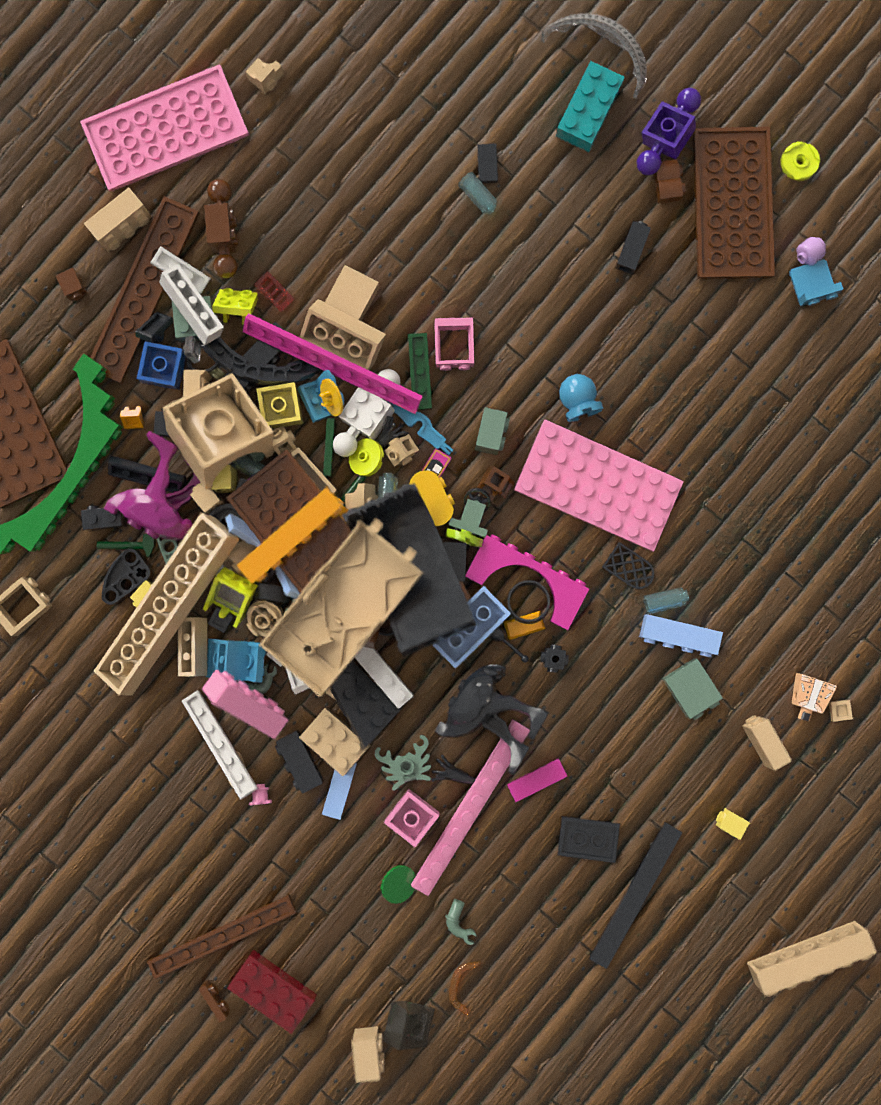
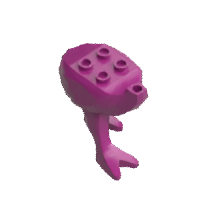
(153, 507)

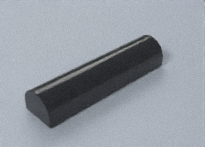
(142, 473)

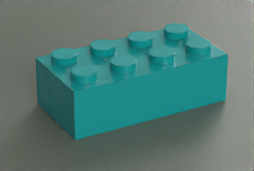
(589, 106)

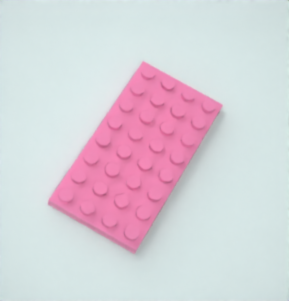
(164, 128)
(598, 485)

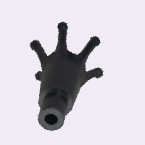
(388, 435)
(452, 773)

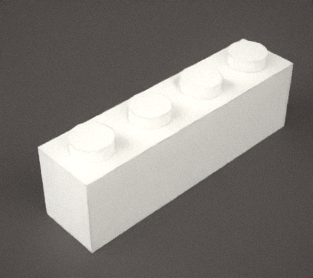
(191, 304)
(384, 676)

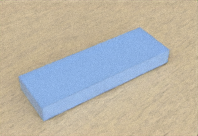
(338, 794)

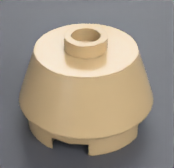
(263, 617)

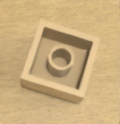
(367, 1054)

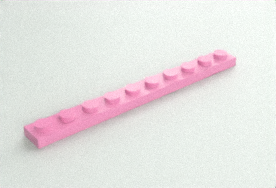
(467, 812)

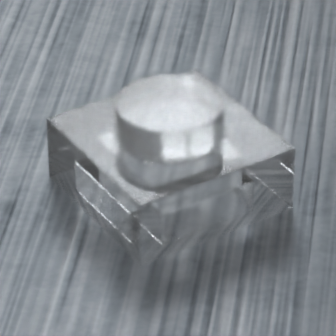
(192, 349)

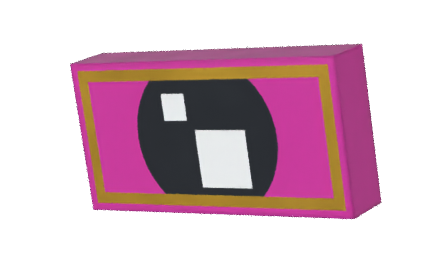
(437, 462)

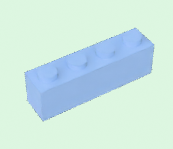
(680, 634)

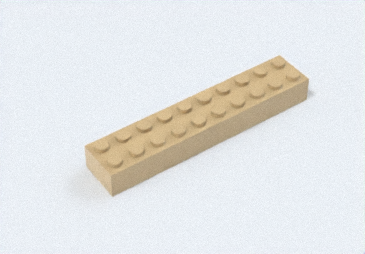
(166, 604)

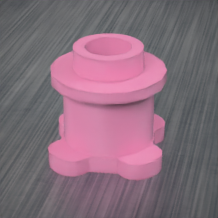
(260, 795)

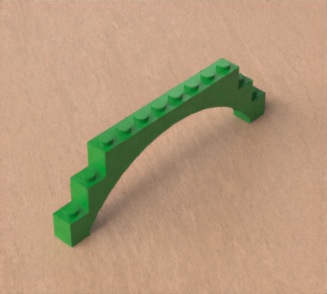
(94, 443)

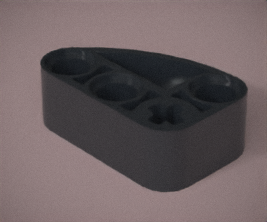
(123, 570)

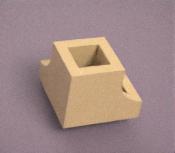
(264, 75)
(360, 496)

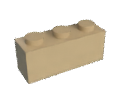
(192, 647)

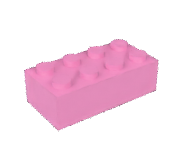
(245, 704)

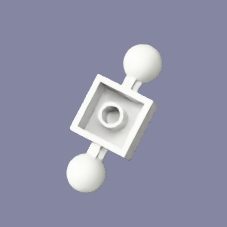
(364, 415)

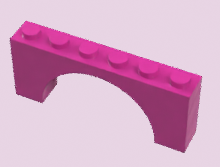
(566, 593)

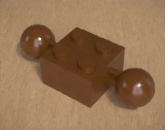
(221, 228)

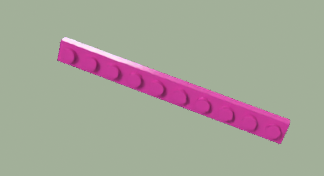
(328, 361)

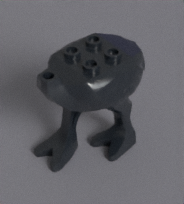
(477, 707)

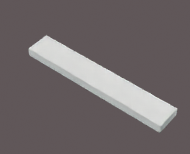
(219, 744)

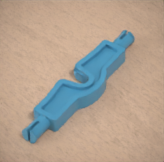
(426, 432)

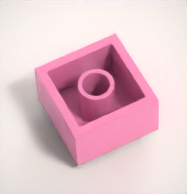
(411, 817)

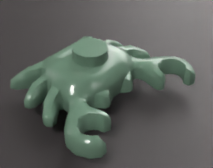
(406, 767)

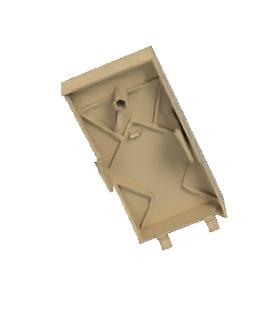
(342, 608)

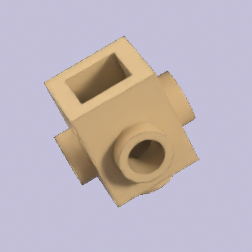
(283, 440)
(397, 450)

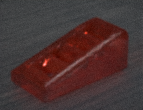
(262, 280)

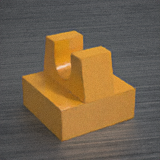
(132, 418)

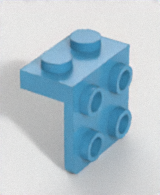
(814, 283)
(311, 399)

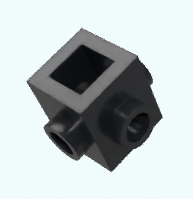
(546, 658)

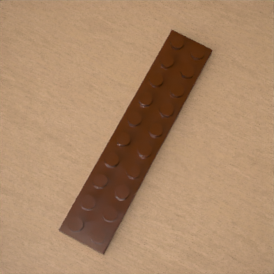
(142, 289)

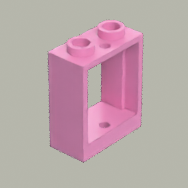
(454, 324)

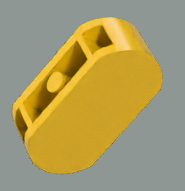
(434, 495)

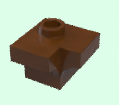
(495, 483)

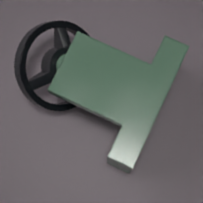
(472, 513)

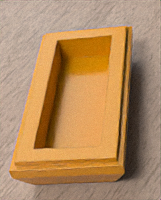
(517, 629)

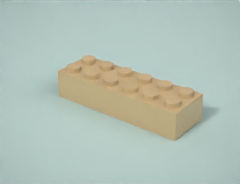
(811, 958)

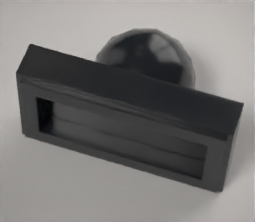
(154, 328)

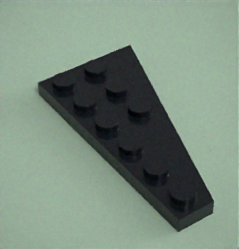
(363, 703)

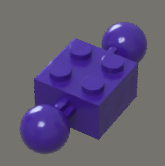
(668, 130)

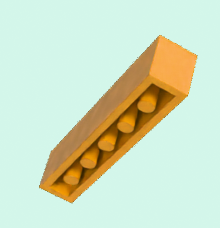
(289, 535)

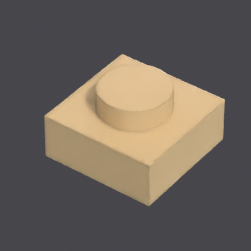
(840, 710)

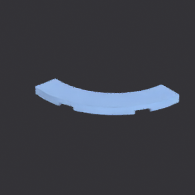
(241, 529)

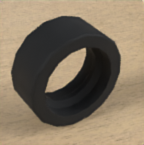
(271, 592)

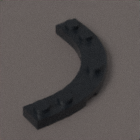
(257, 373)

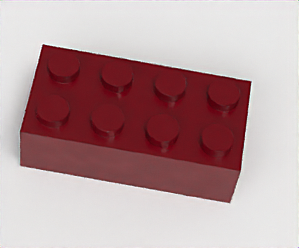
(272, 991)

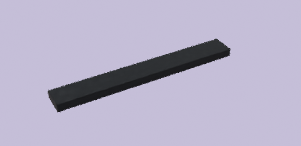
(635, 895)

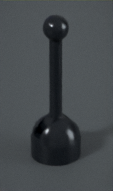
(499, 635)

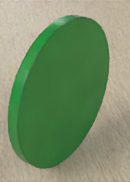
(397, 884)

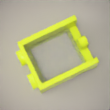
(231, 593)

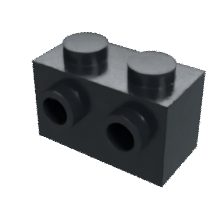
(100, 519)

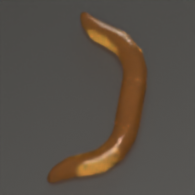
(455, 982)

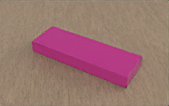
(537, 780)

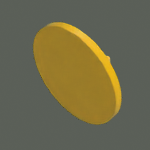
(331, 397)

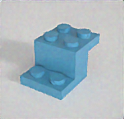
(239, 658)

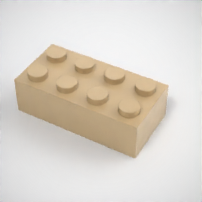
(342, 334)

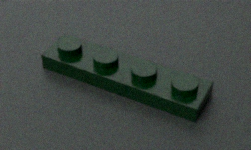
(420, 368)

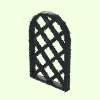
(633, 567)

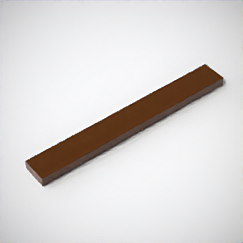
(221, 936)

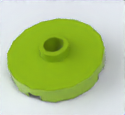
(465, 537)

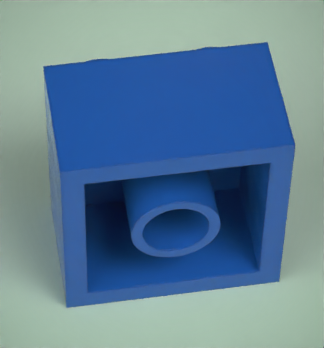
(161, 365)

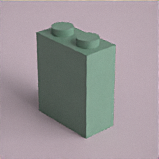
(692, 689)

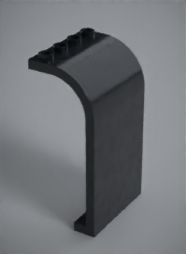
(436, 603)

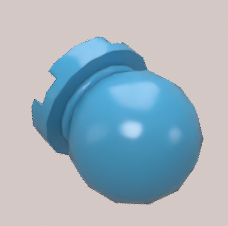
(579, 396)

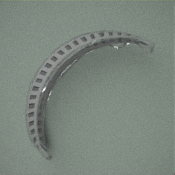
(610, 30)

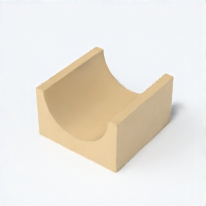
(217, 428)

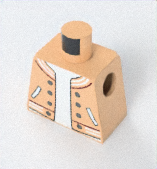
(811, 695)

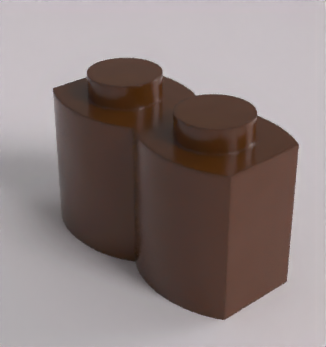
(669, 182)

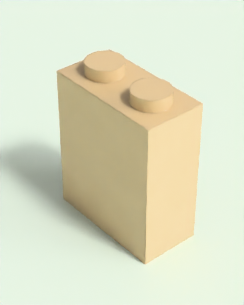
(352, 293)
(766, 742)

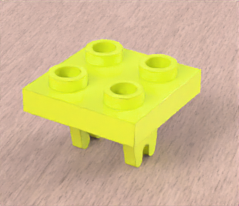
(234, 303)

